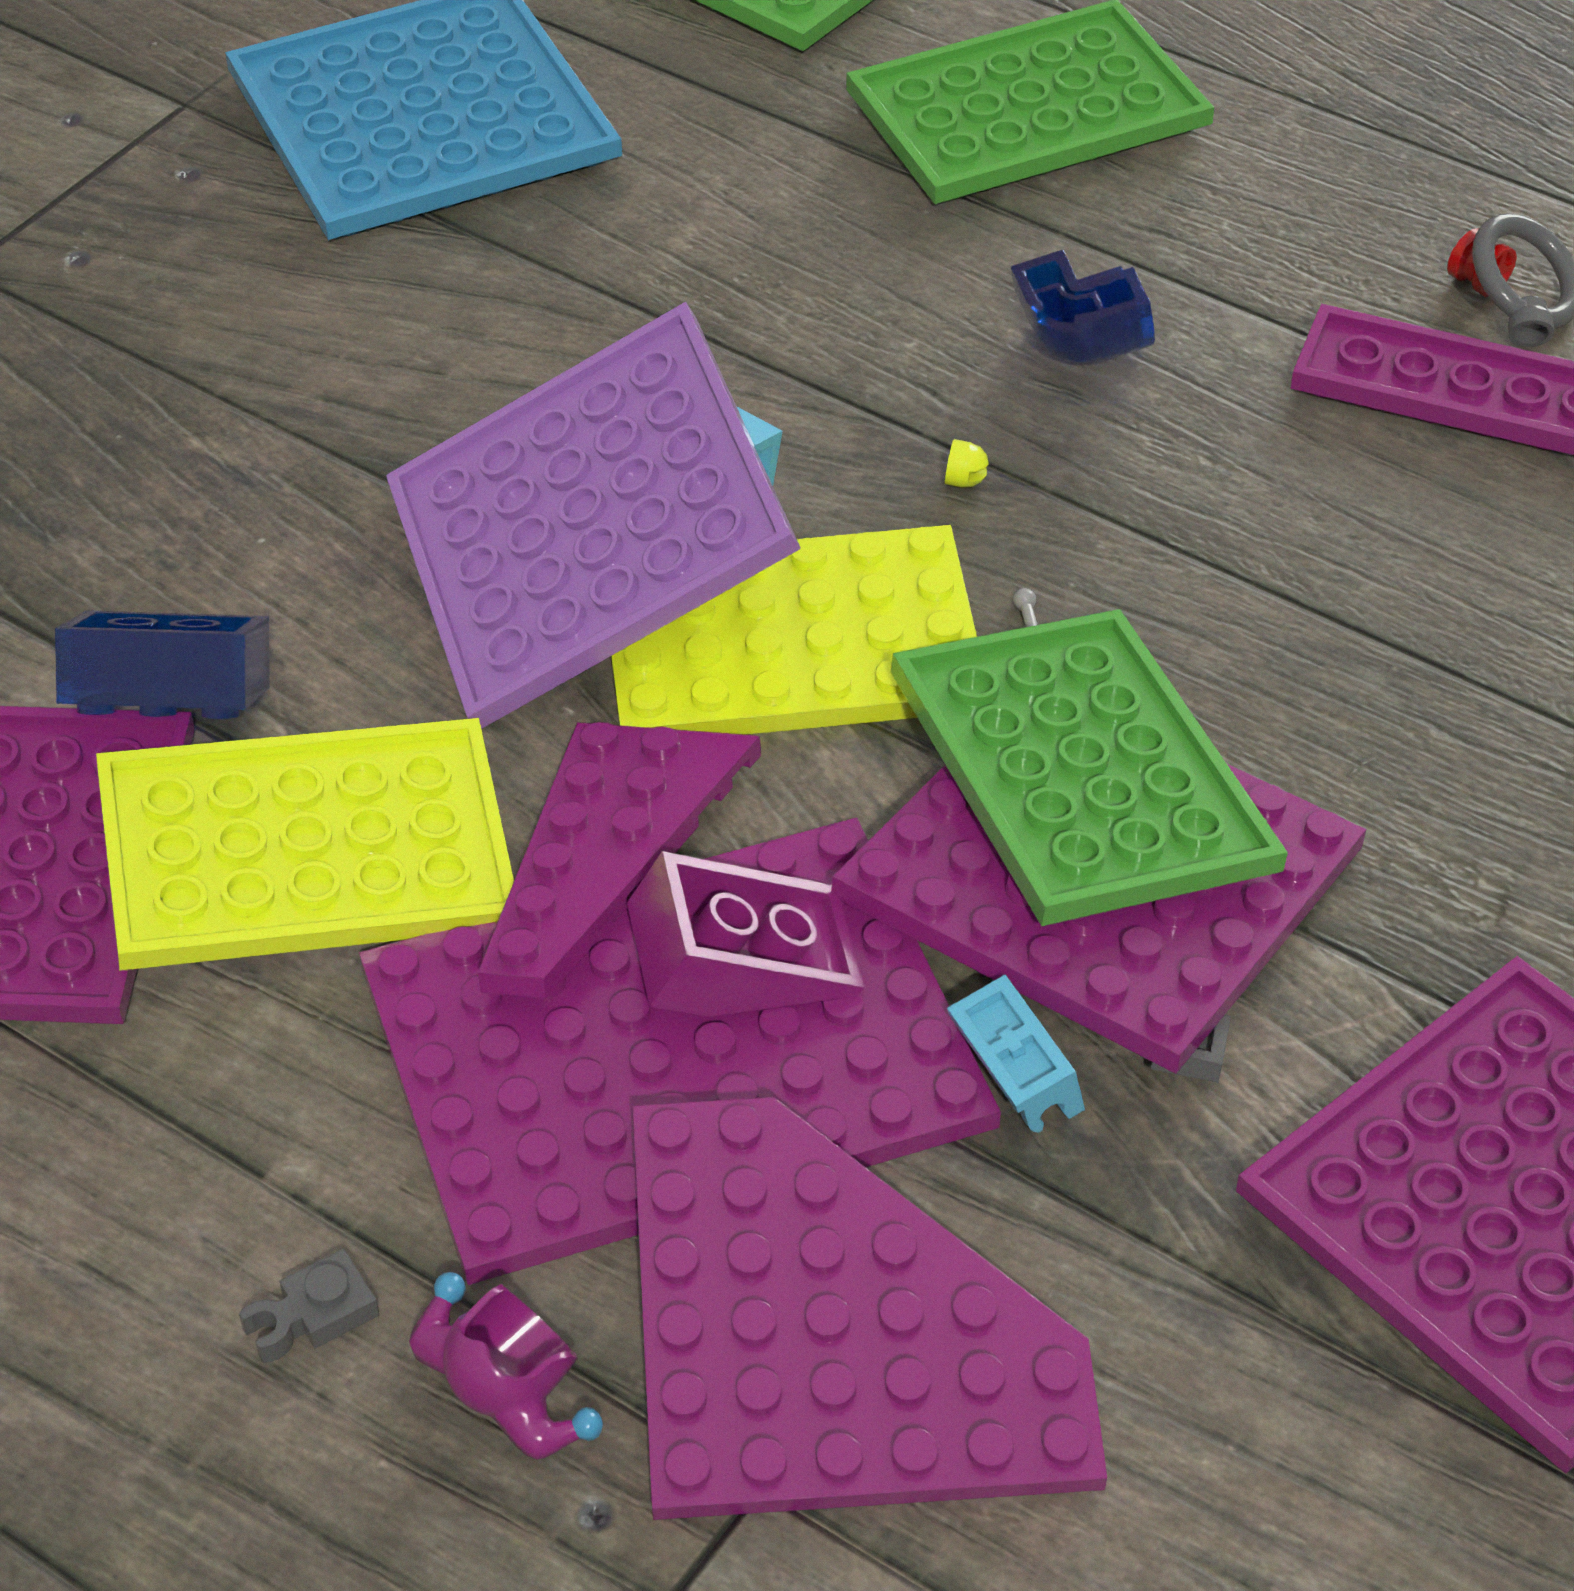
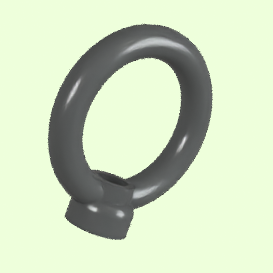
(1529, 318)

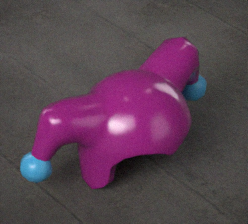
(502, 1365)

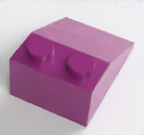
(739, 939)

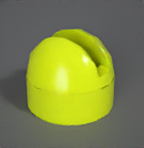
(966, 464)

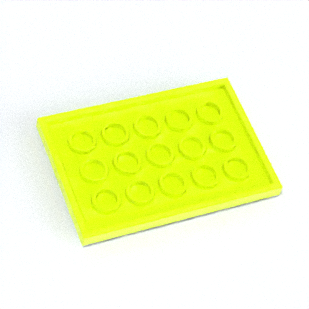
(801, 639)
(301, 842)

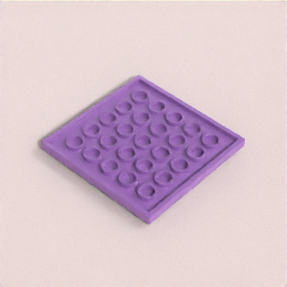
(588, 515)

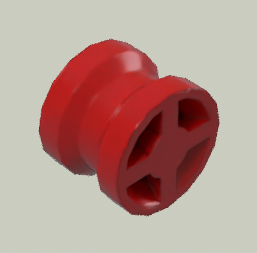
(1461, 264)

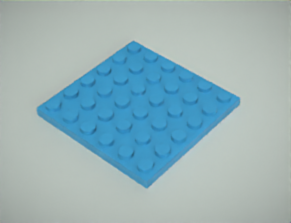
(420, 109)

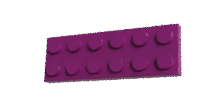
(1439, 377)

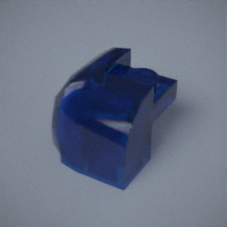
(1085, 316)

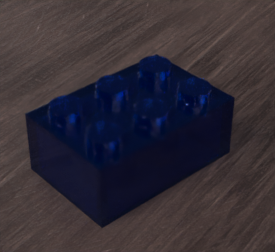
(162, 662)

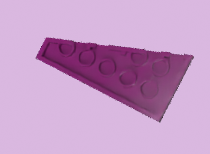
(603, 825)

